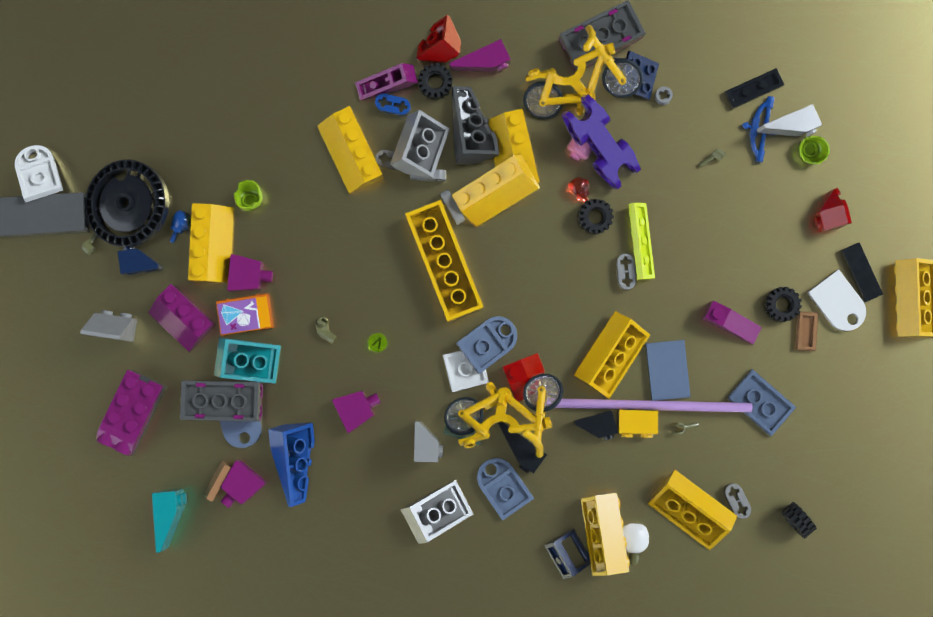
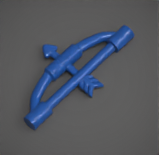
(755, 125)

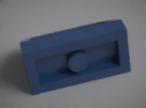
(562, 559)

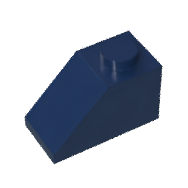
(136, 261)

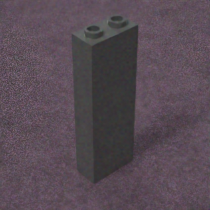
(43, 216)

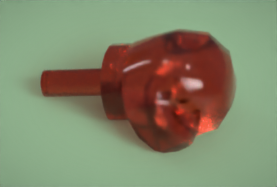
(579, 188)

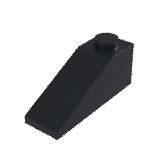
(522, 449)

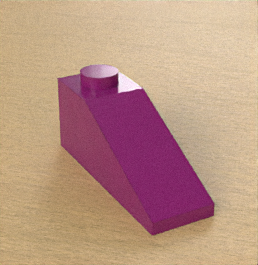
(485, 59)
(387, 81)
(731, 322)

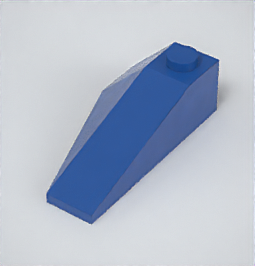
(291, 453)

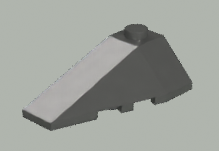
(471, 131)

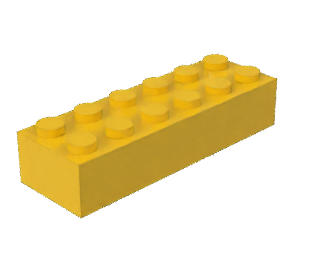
(444, 261)

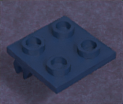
(649, 69)

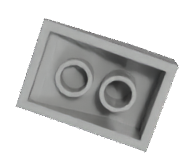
(111, 326)
(437, 512)

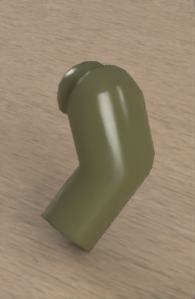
(323, 331)

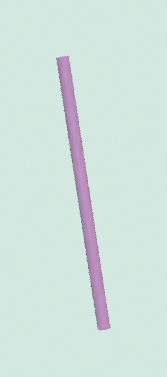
(655, 405)

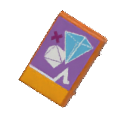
(244, 314)

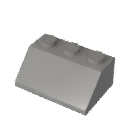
(420, 145)
(426, 445)

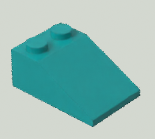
(247, 360)
(167, 511)

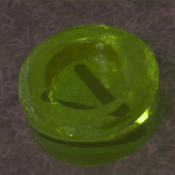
(377, 342)

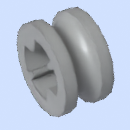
(661, 90)

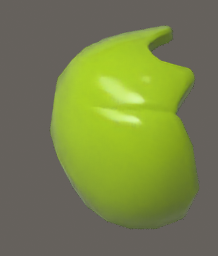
(813, 149)
(248, 195)

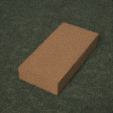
(806, 331)
(216, 481)

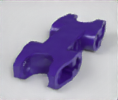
(608, 151)

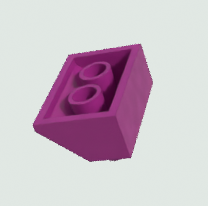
(181, 317)

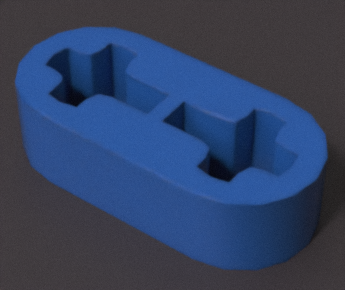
(391, 109)

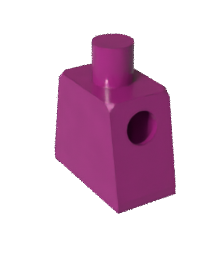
(246, 274)
(355, 409)
(241, 484)

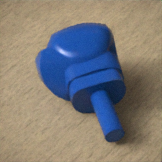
(180, 223)

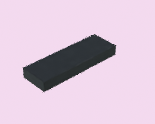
(754, 88)
(861, 272)

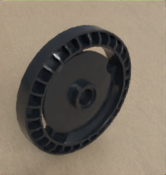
(109, 198)

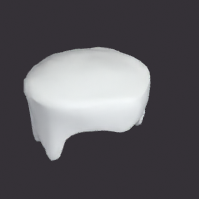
(636, 537)

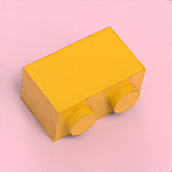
(637, 422)

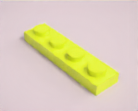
(641, 241)

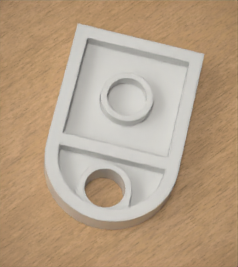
(38, 175)
(838, 300)

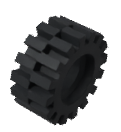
(435, 70)
(606, 216)
(794, 304)
(798, 520)

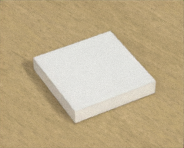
(462, 373)

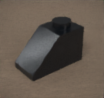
(599, 425)

